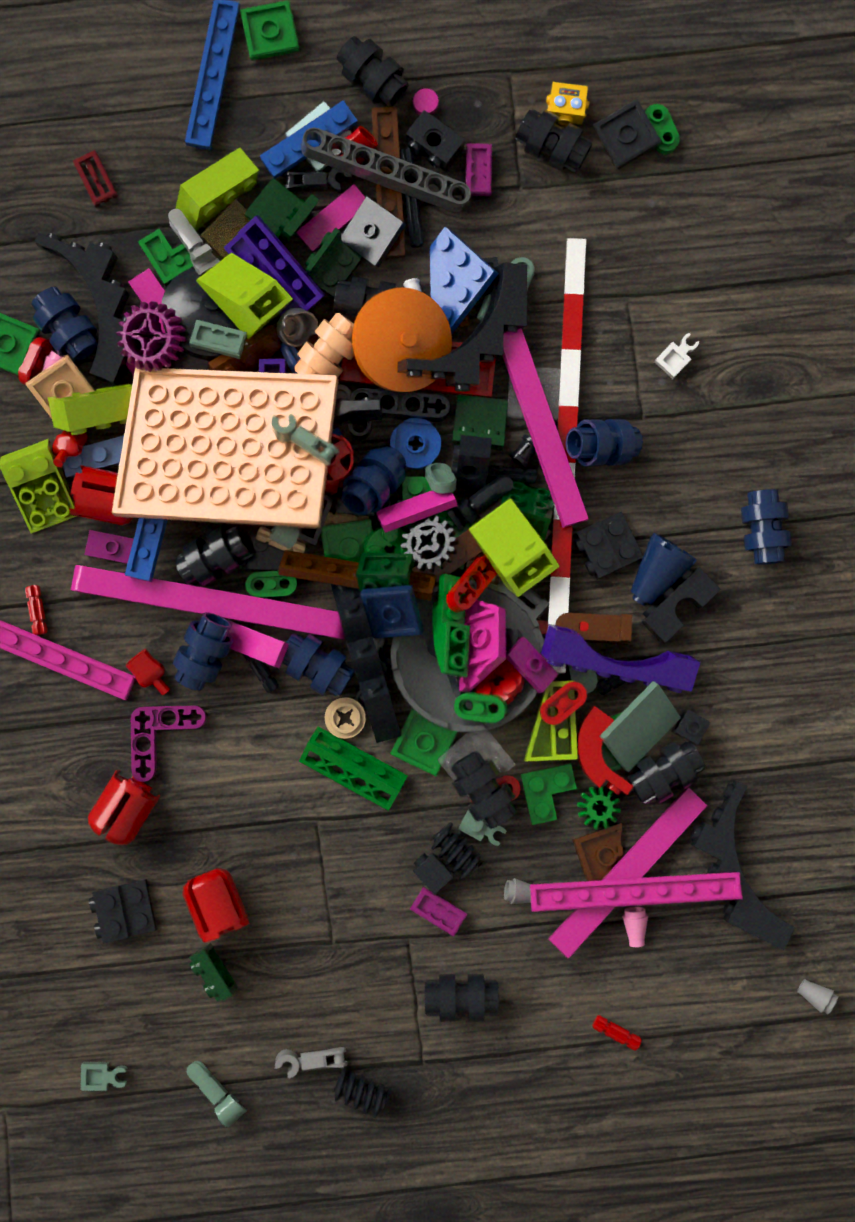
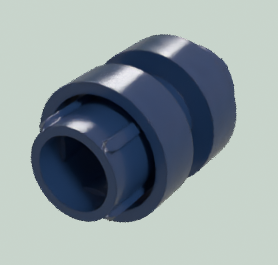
(58, 315)
(603, 442)
(373, 480)
(765, 519)
(206, 642)
(325, 670)

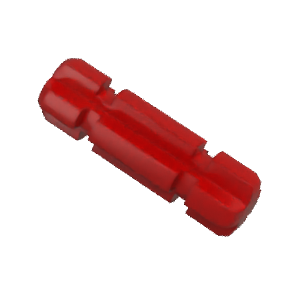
(36, 610)
(617, 1033)

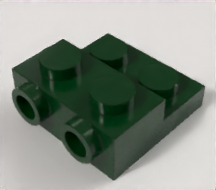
(213, 972)

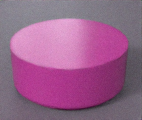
(425, 100)

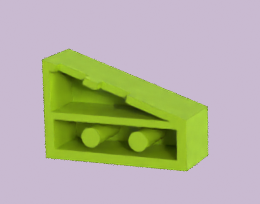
(216, 187)
(91, 409)
(553, 741)

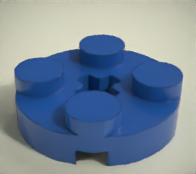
(427, 435)

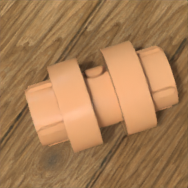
(329, 349)

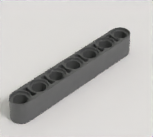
(372, 172)

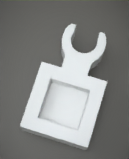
(675, 358)

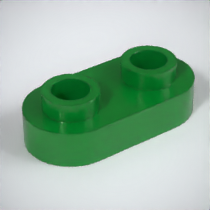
(663, 127)
(271, 584)
(481, 707)

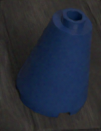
(659, 569)

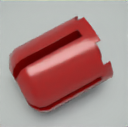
(340, 465)
(95, 495)
(132, 815)
(214, 904)

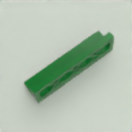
(354, 764)

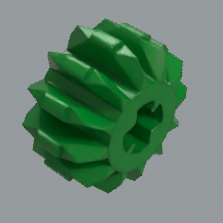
(592, 814)

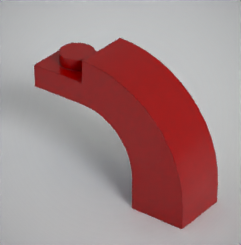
(590, 754)

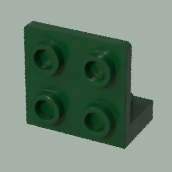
(281, 210)
(332, 263)
(480, 418)
(534, 504)
(384, 570)

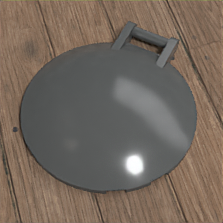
(430, 690)

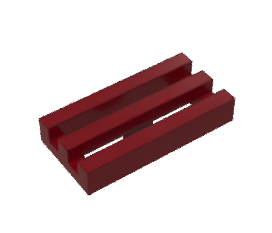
(104, 196)

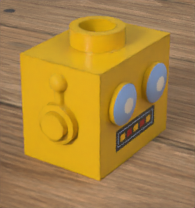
(568, 102)

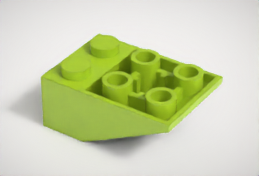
(244, 293)
(38, 485)
(513, 548)

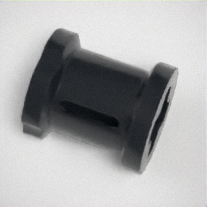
(517, 455)

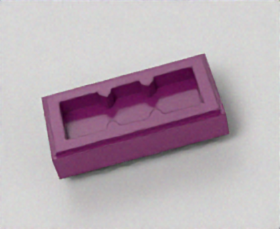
(479, 169)
(108, 546)
(531, 665)
(438, 911)

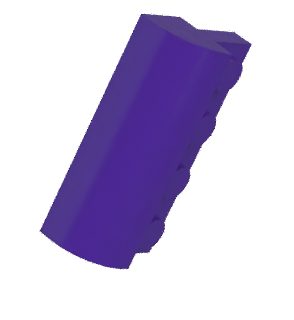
(264, 250)

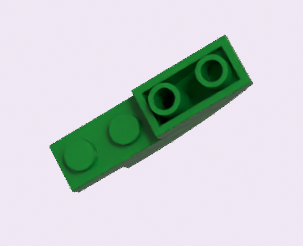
(450, 632)

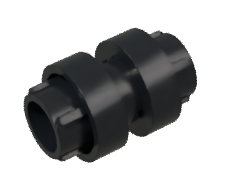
(364, 65)
(542, 134)
(353, 295)
(203, 560)
(676, 766)
(489, 799)
(477, 998)

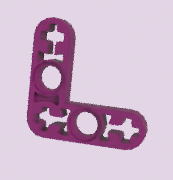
(154, 724)

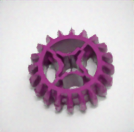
(150, 315)

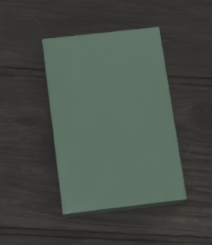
(640, 726)

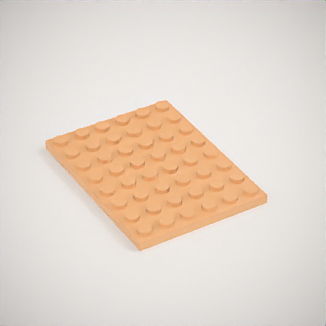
(208, 451)

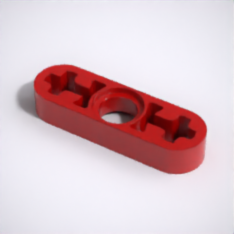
(463, 585)

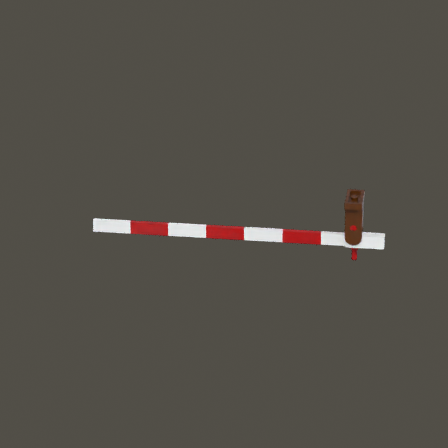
(592, 627)

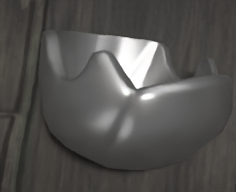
(296, 327)

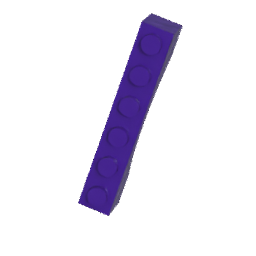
(667, 669)

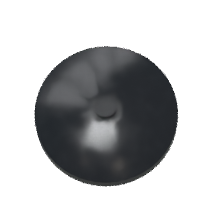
(194, 304)

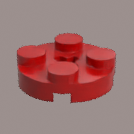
(507, 688)

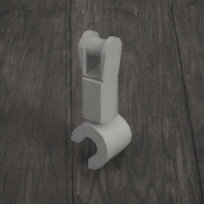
(200, 254)
(310, 1060)

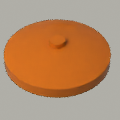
(399, 327)

